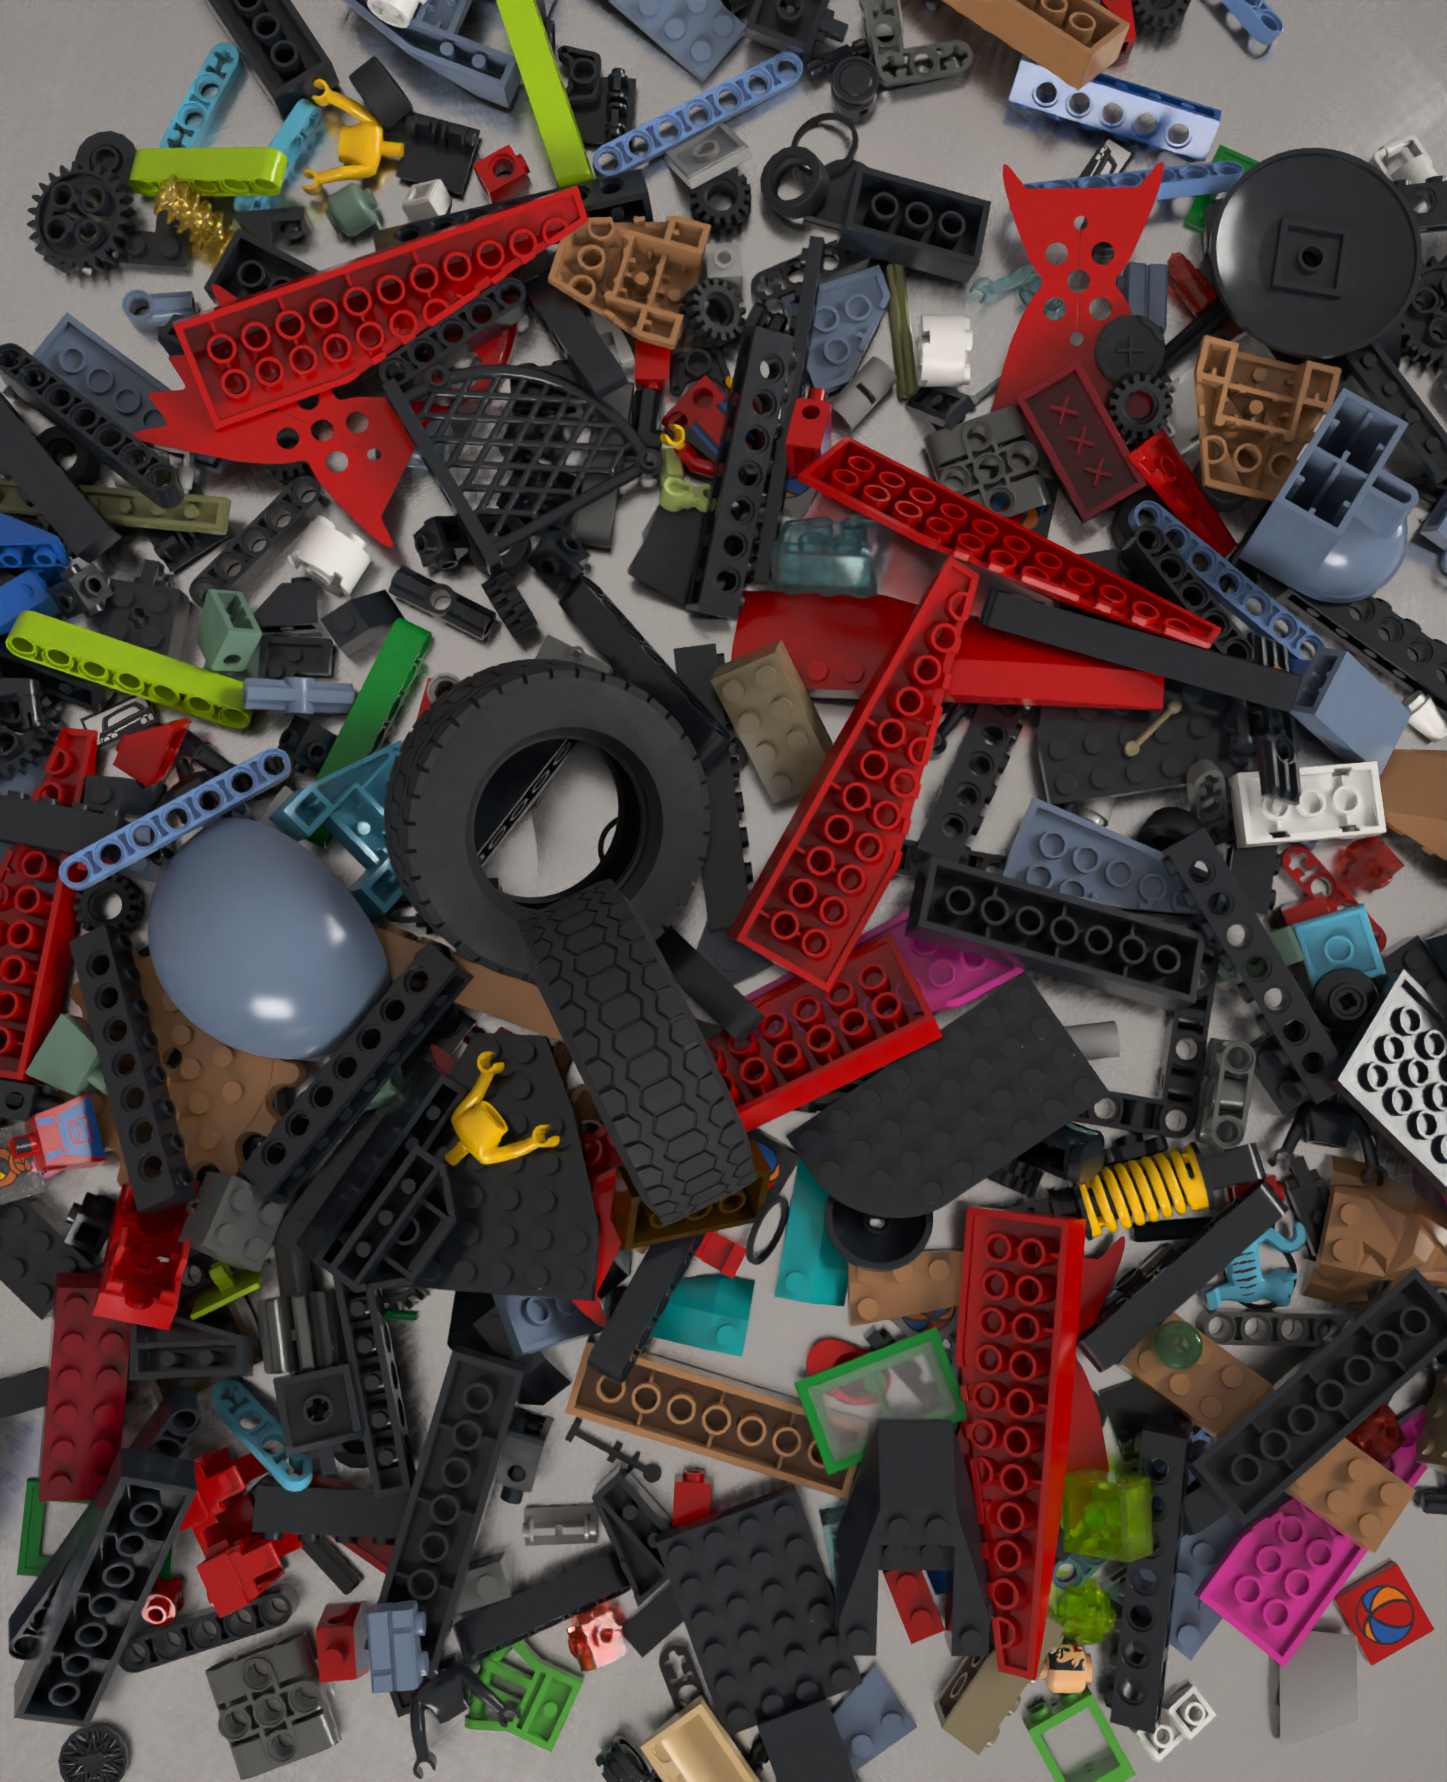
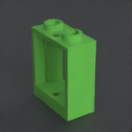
(1044, 1717)

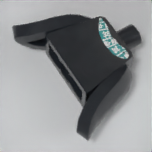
(1069, 1153)

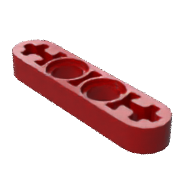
(1336, 890)

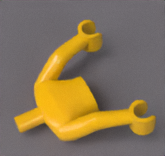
(358, 144)
(482, 1126)

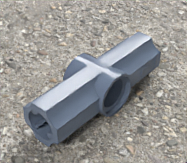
(297, 696)

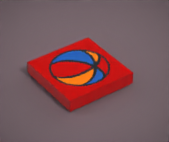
(1383, 1613)

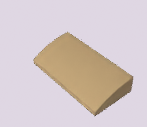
(696, 1749)

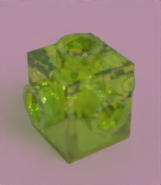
(1085, 1614)

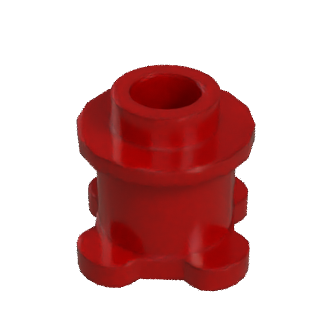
(163, 1602)

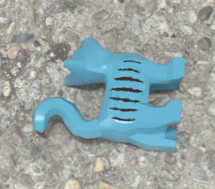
(1245, 1278)

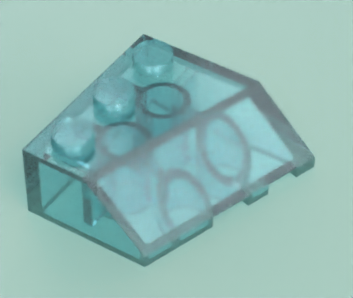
(831, 556)

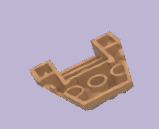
(633, 272)
(1256, 416)
(1373, 1236)

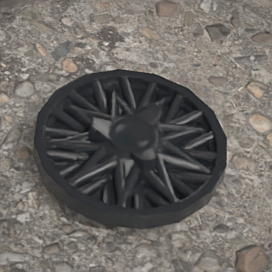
(111, 151)
(93, 1755)

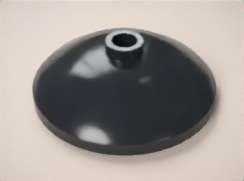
(876, 1249)

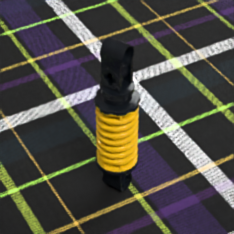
(1151, 1186)

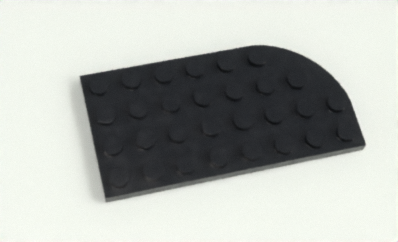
(951, 1109)

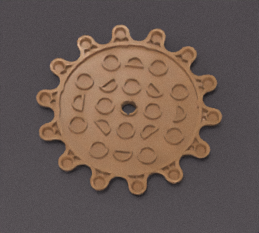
(216, 1088)

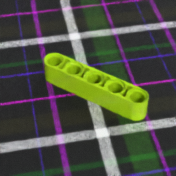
(210, 170)

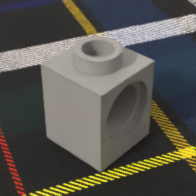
(725, 263)

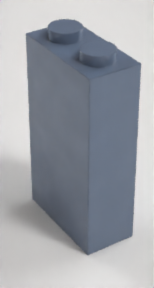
(1349, 708)

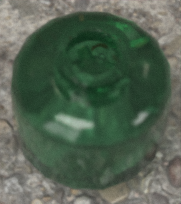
(1165, 1351)

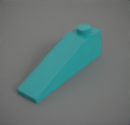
(808, 1262)
(707, 1313)

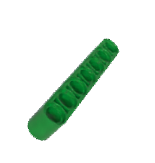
(376, 704)

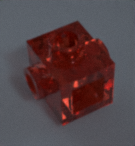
(1370, 863)
(1378, 1434)
(596, 1639)

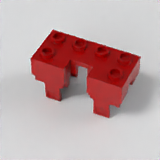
(132, 1279)
(236, 1559)

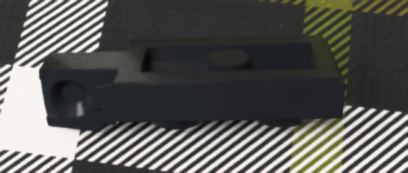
(1309, 1198)

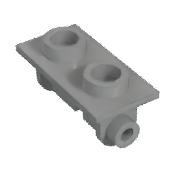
(560, 1525)

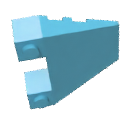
(353, 811)

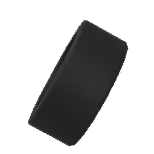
(775, 170)

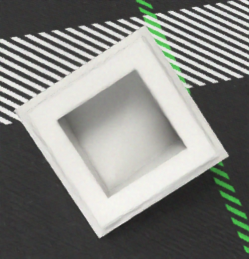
(426, 200)

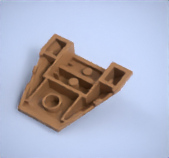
(1416, 797)

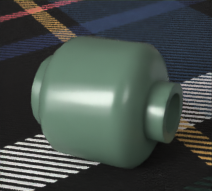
(351, 209)

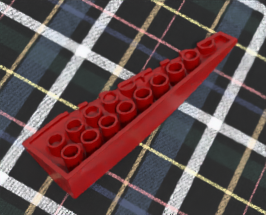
(38, 931)

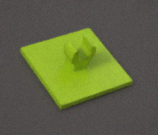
(226, 1287)

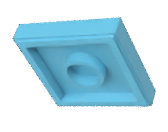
(1339, 941)

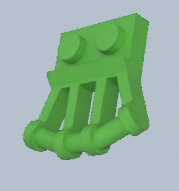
(544, 1704)

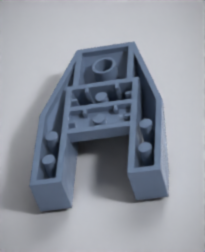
(436, 43)

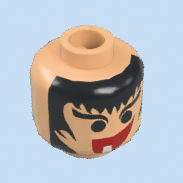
(1067, 1669)

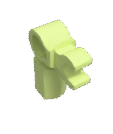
(675, 491)

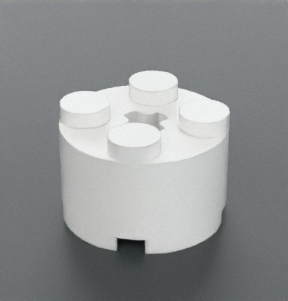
(943, 350)
(330, 556)

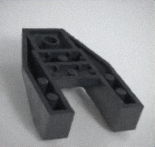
(911, 1513)

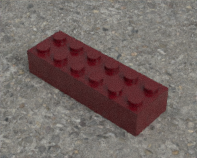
(82, 1393)

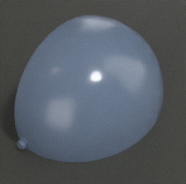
(263, 943)

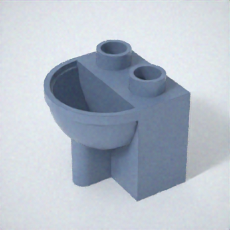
(1339, 515)

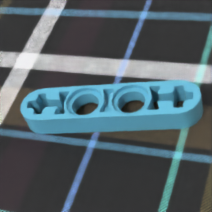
(206, 106)
(289, 140)
(258, 1436)

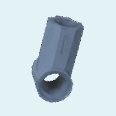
(161, 307)

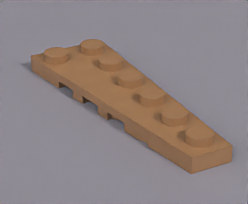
(920, 1287)

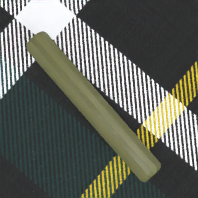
(901, 331)

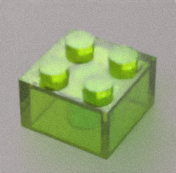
(1107, 1515)

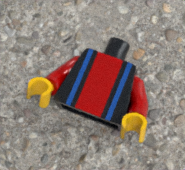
(700, 443)

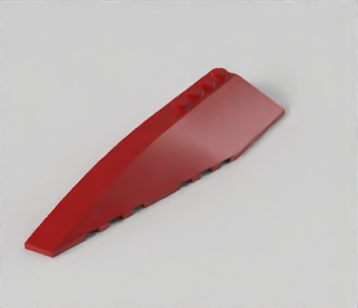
(357, 313)
(993, 542)
(844, 639)
(860, 803)
(797, 1067)
(1018, 1395)

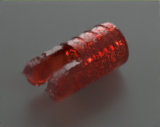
(1191, 284)

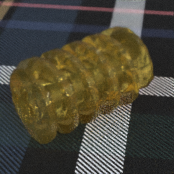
(191, 213)

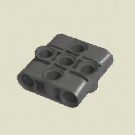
(1004, 437)
(1224, 1093)
(305, 1720)

